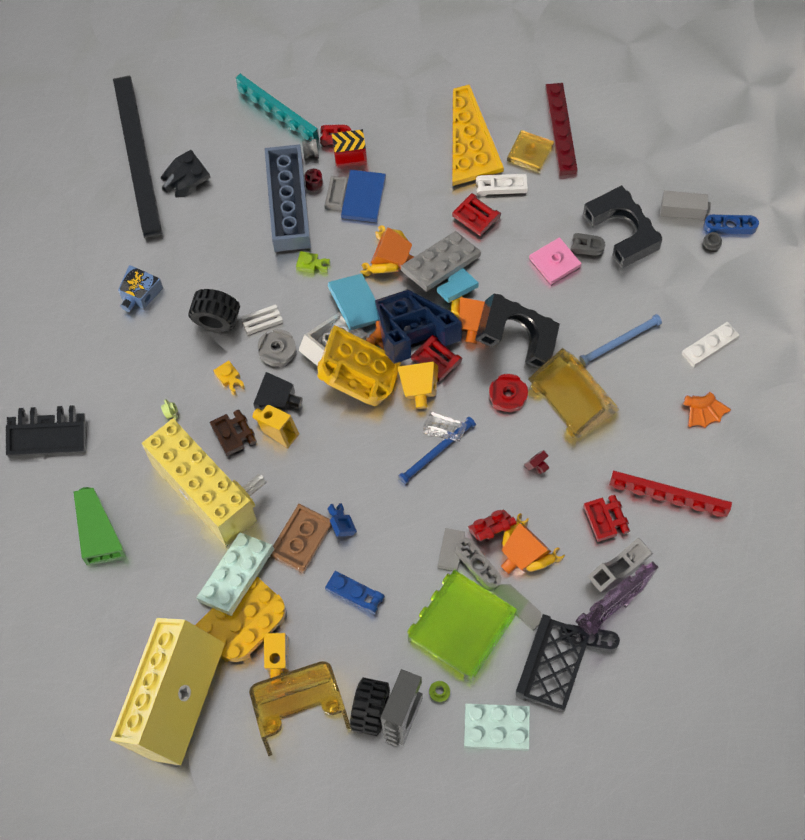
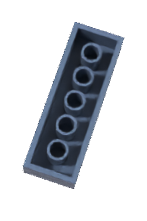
(287, 198)

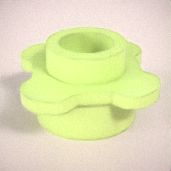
(169, 409)

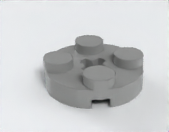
(275, 338)

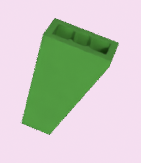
(95, 529)

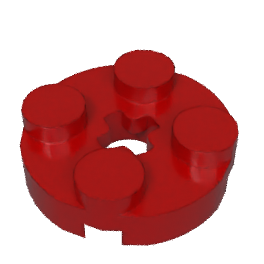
(508, 403)

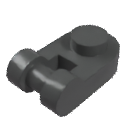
(594, 246)

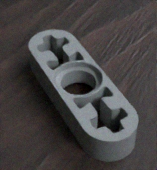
(492, 572)

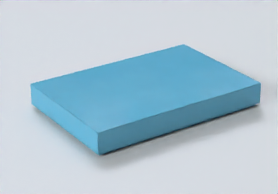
(354, 301)

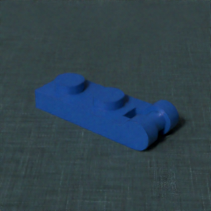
(354, 592)

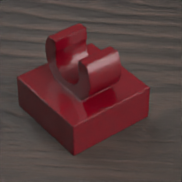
(538, 462)

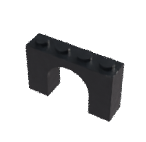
(620, 204)
(540, 329)

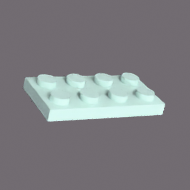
(235, 573)

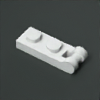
(501, 184)

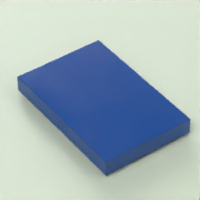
(363, 196)

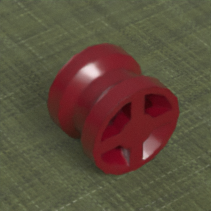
(312, 175)

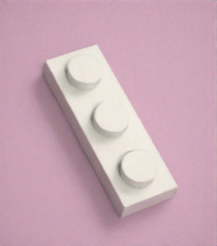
(710, 344)

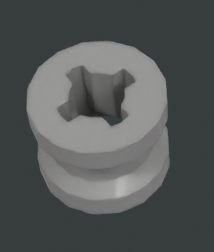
(310, 148)

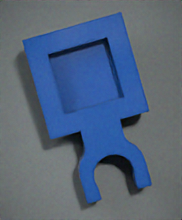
(341, 523)

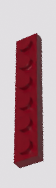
(561, 129)

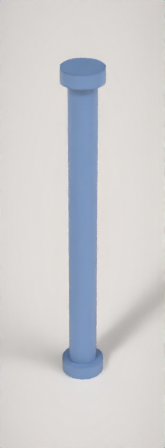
(585, 359)

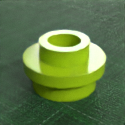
(439, 697)

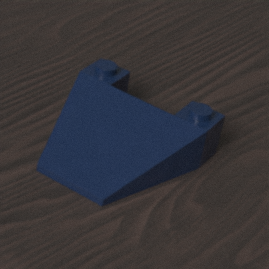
(409, 319)

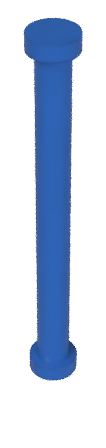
(404, 477)

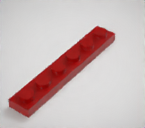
(670, 493)

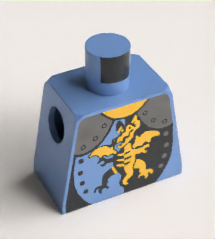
(138, 288)

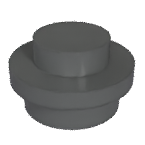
(712, 241)

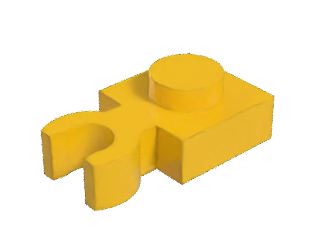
(228, 376)

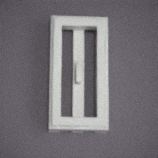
(260, 317)

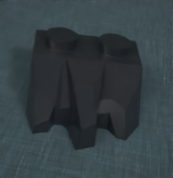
(184, 174)

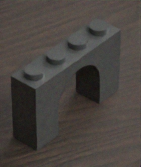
(401, 708)

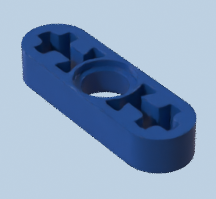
(744, 219)

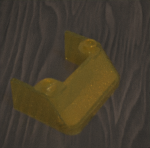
(294, 693)

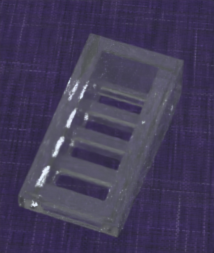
(438, 419)

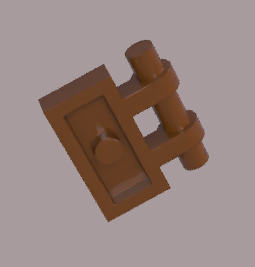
(227, 435)

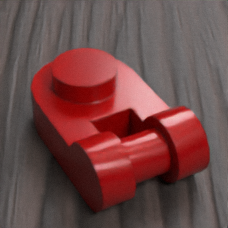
(326, 130)

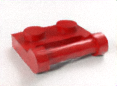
(472, 217)
(425, 355)

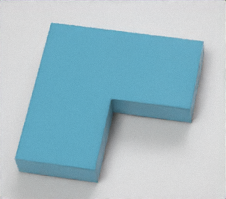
(458, 285)

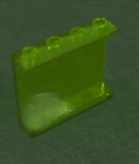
(462, 624)

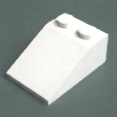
(316, 339)

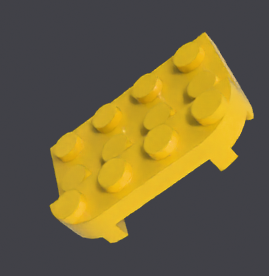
(357, 367)
(244, 631)

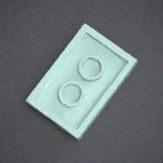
(497, 727)

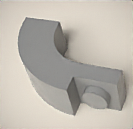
(619, 568)

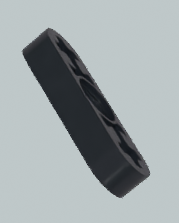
(603, 644)

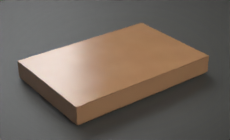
(301, 538)

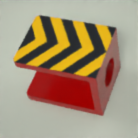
(349, 147)

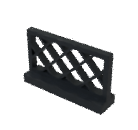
(534, 662)

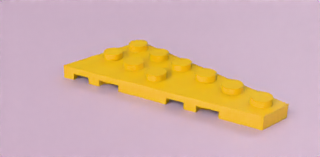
(472, 143)

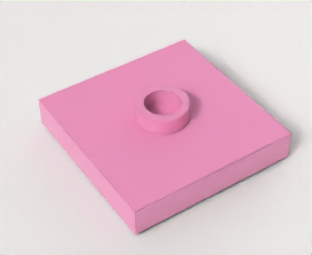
(555, 261)

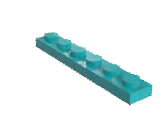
(277, 108)

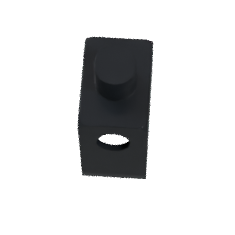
(276, 393)

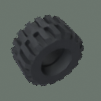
(214, 310)
(368, 706)

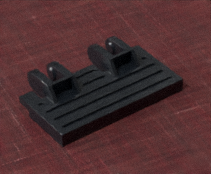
(45, 435)

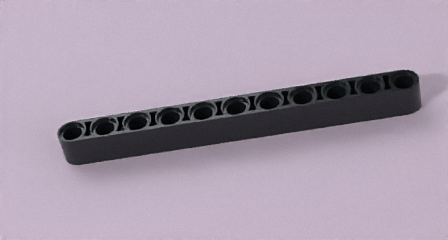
(137, 157)

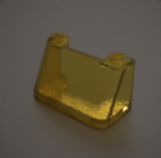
(573, 393)

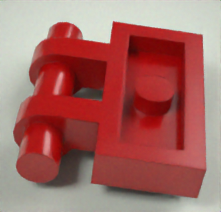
(601, 520)
(491, 525)

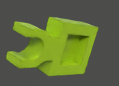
(309, 262)

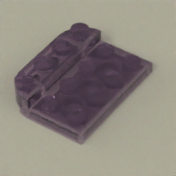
(616, 598)

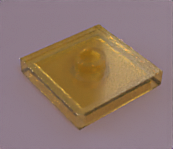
(530, 151)

